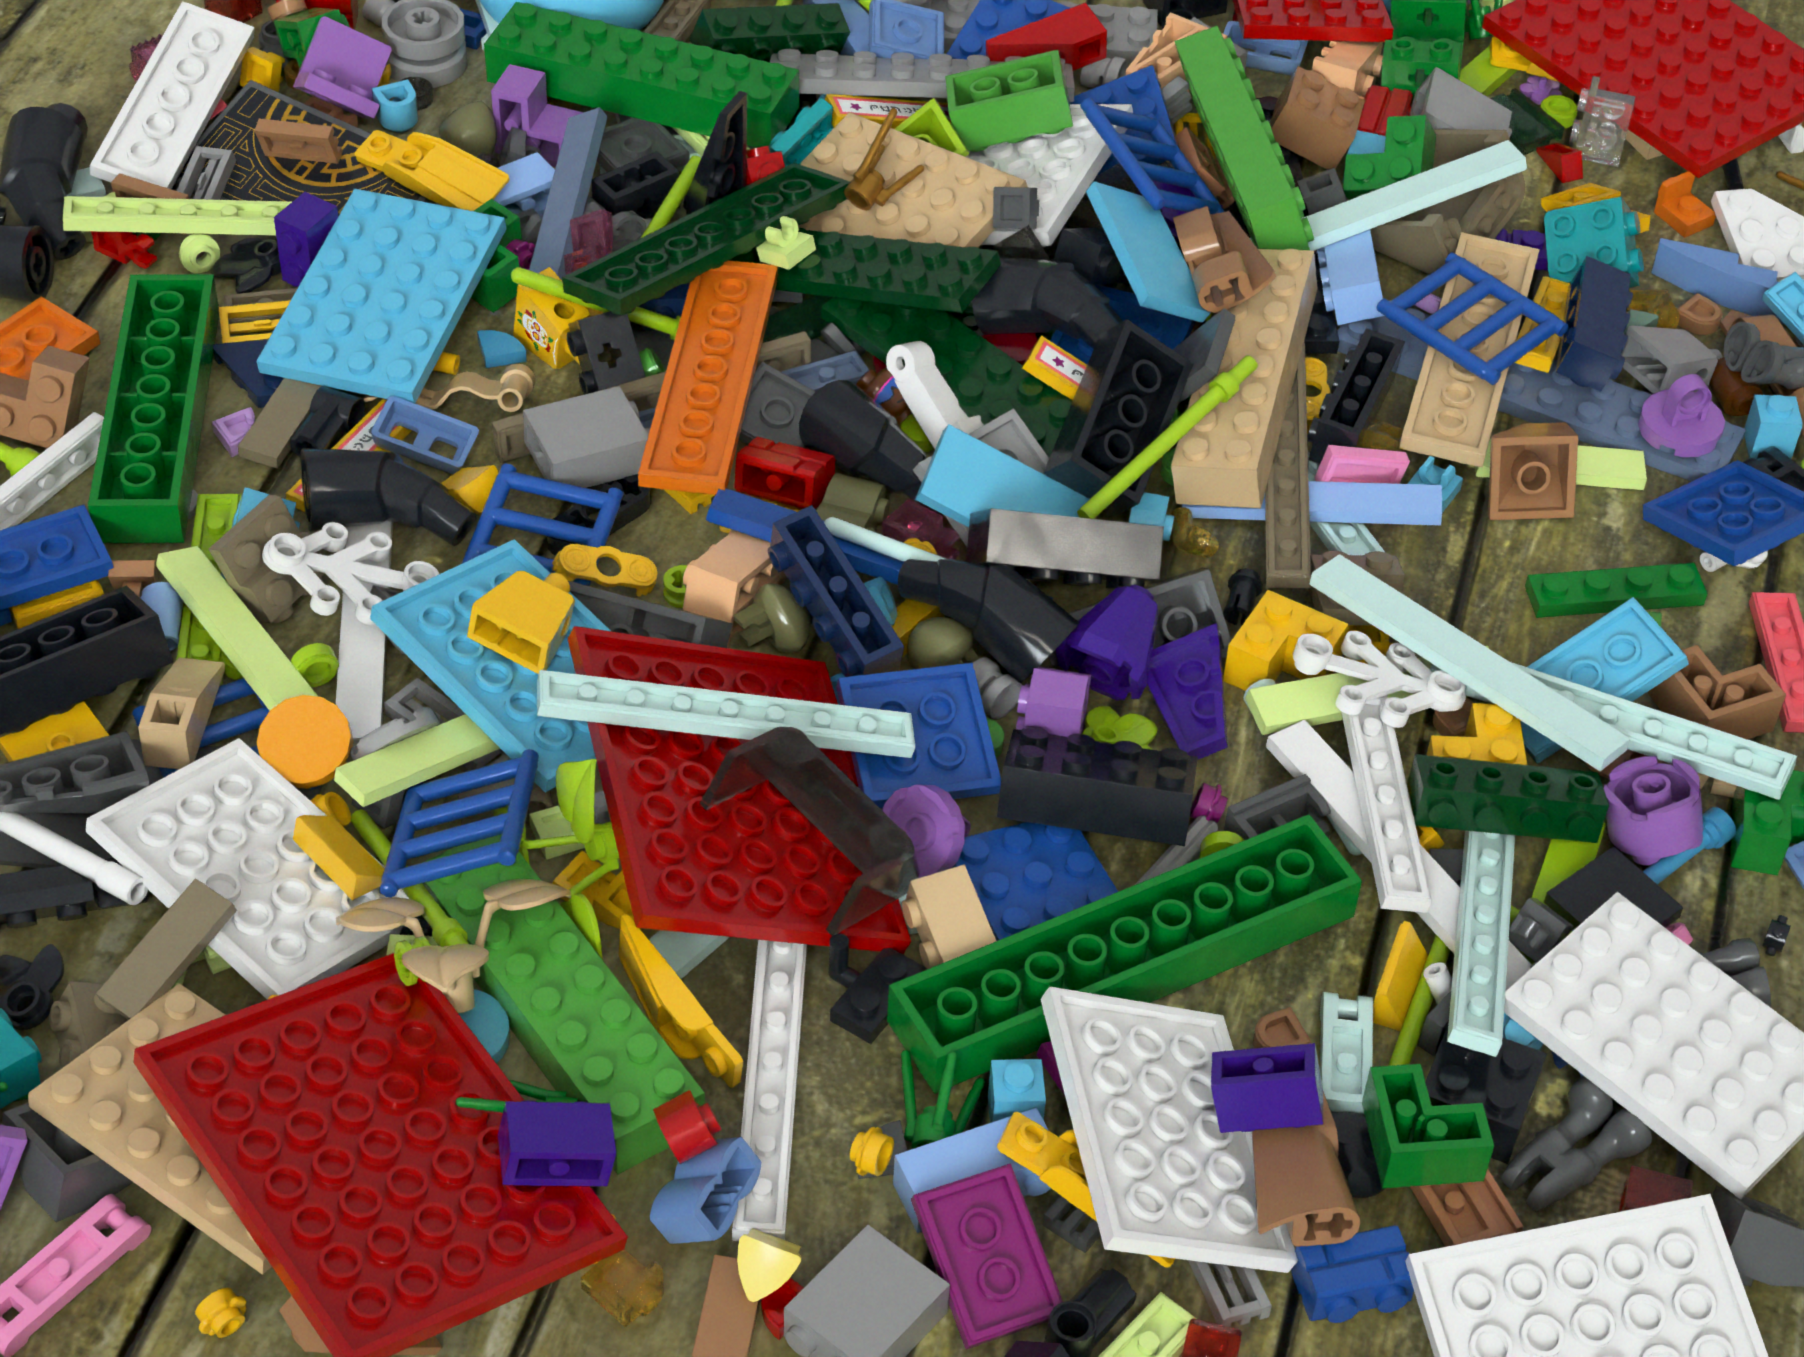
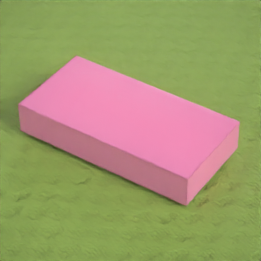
(1362, 465)

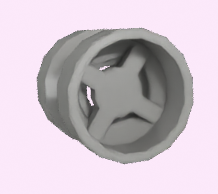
(1103, 71)
(997, 691)

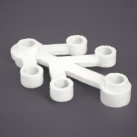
(297, 557)
(1385, 676)

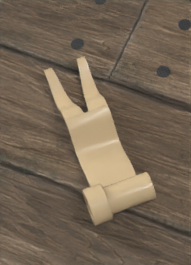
(510, 391)

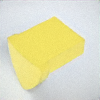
(765, 1263)

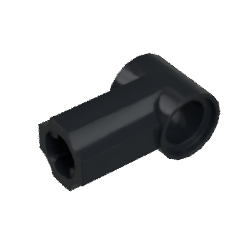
(329, 418)
(1090, 1312)

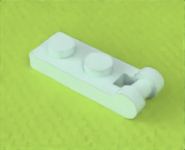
(1345, 1050)

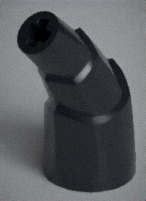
(40, 170)
(25, 262)
(1042, 296)
(862, 437)
(377, 488)
(998, 604)

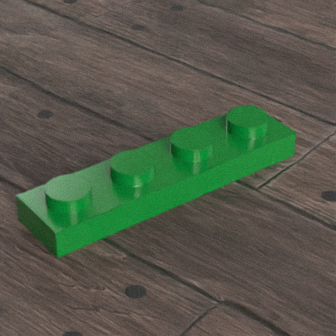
(1609, 588)

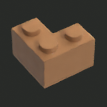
(48, 403)
(1735, 703)

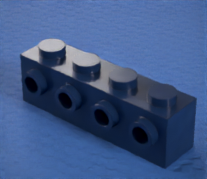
(1596, 325)
(834, 595)

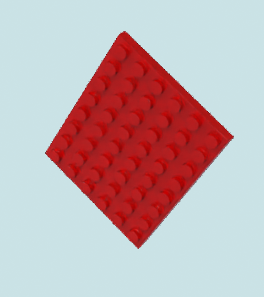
(1700, 70)
(747, 862)
(357, 1167)

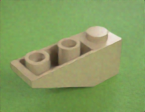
(179, 712)

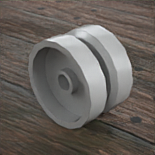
(425, 40)

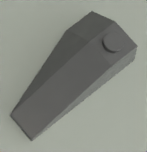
(1184, 606)
(650, 619)
(73, 778)
(60, 1170)
(1762, 1240)

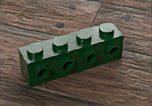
(767, 29)
(1507, 798)

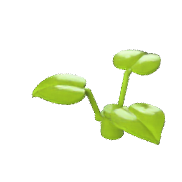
(576, 800)

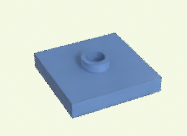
(904, 28)

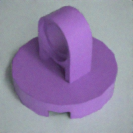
(1682, 418)
(931, 823)

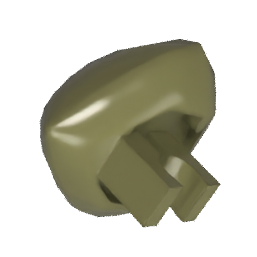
(470, 128)
(775, 618)
(940, 643)

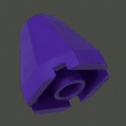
(1114, 643)

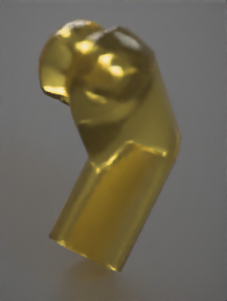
(1190, 537)

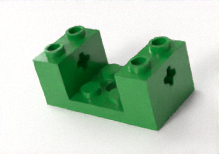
(1423, 38)

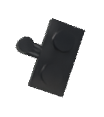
(865, 1003)

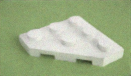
(1761, 231)

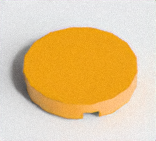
(305, 740)

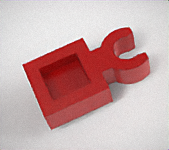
(125, 247)

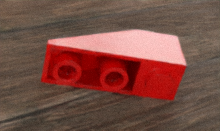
(1072, 32)

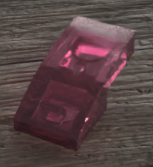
(590, 239)

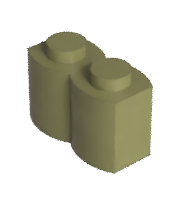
(855, 502)

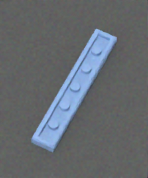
(1352, 504)

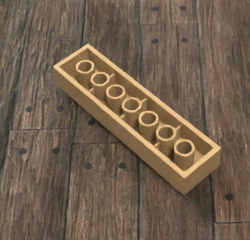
(1233, 447)

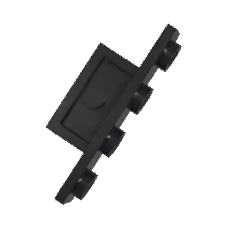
(51, 893)

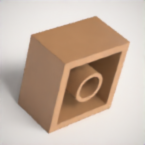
(1316, 118)

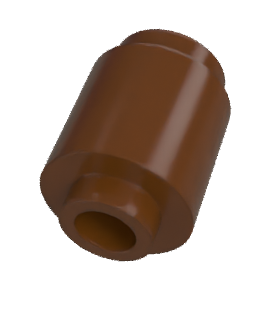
(1731, 391)

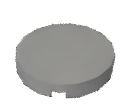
(394, 732)

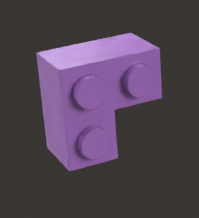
(521, 103)
(1054, 701)

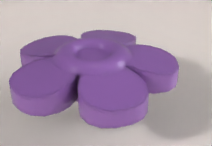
(1539, 88)

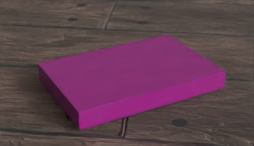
(988, 1255)

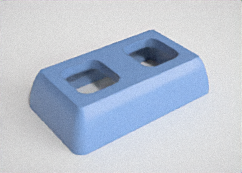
(430, 427)

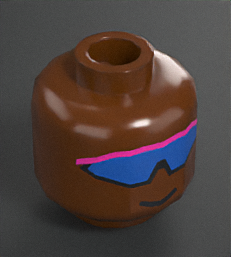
(885, 392)

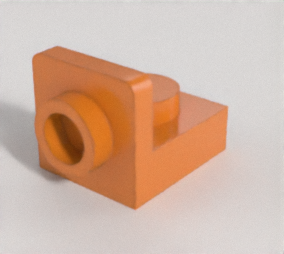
(1681, 208)

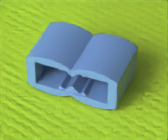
(706, 1192)

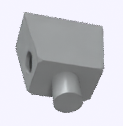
(1666, 354)

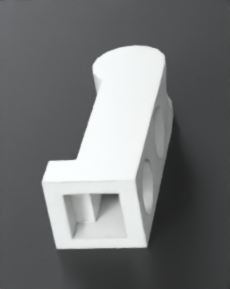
(927, 391)

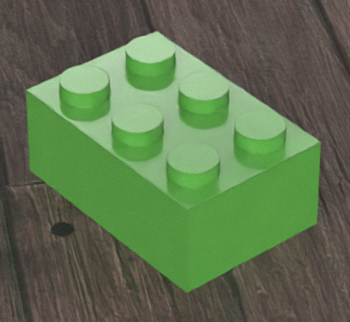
(1009, 101)

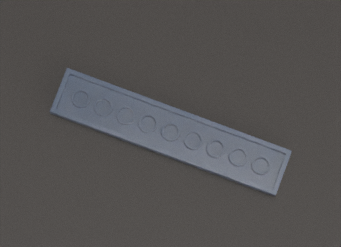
(1535, 396)

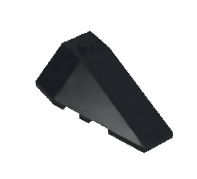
(724, 159)

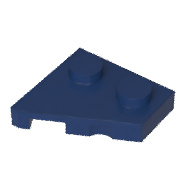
(241, 361)

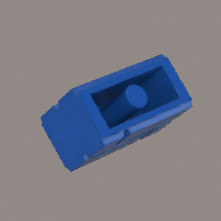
(1354, 1275)

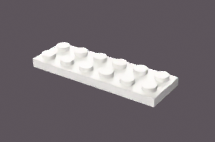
(173, 97)

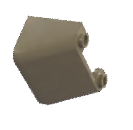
(1434, 232)

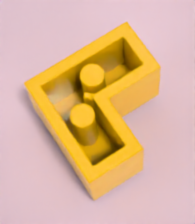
(1269, 637)
(1489, 736)

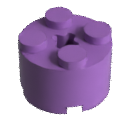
(1654, 809)

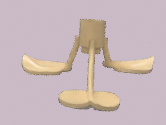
(453, 966)

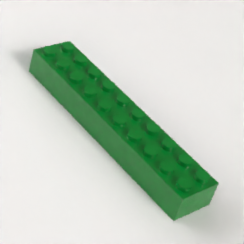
(1125, 947)

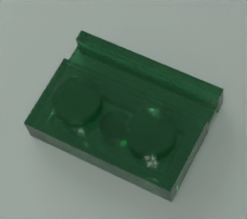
(1529, 122)

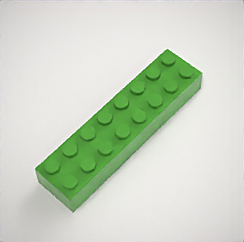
(1243, 142)
(569, 1007)

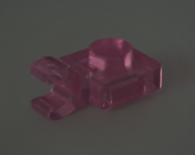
(919, 522)

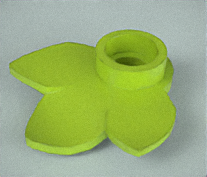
(1108, 727)

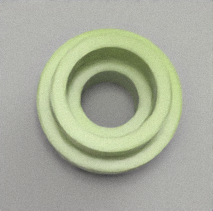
(192, 247)

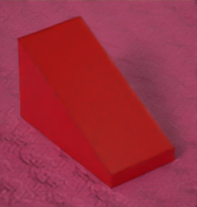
(1563, 161)

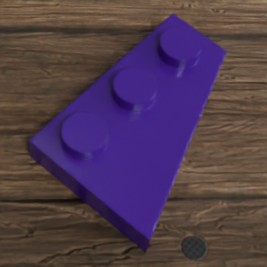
(1190, 691)

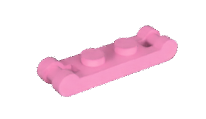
(66, 1269)

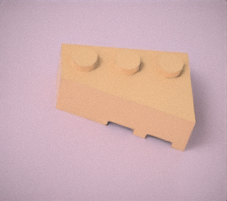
(1163, 51)
(1351, 65)
(729, 577)

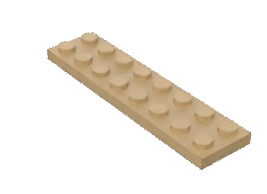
(1451, 406)

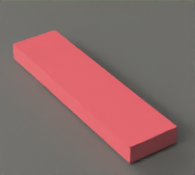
(1782, 645)

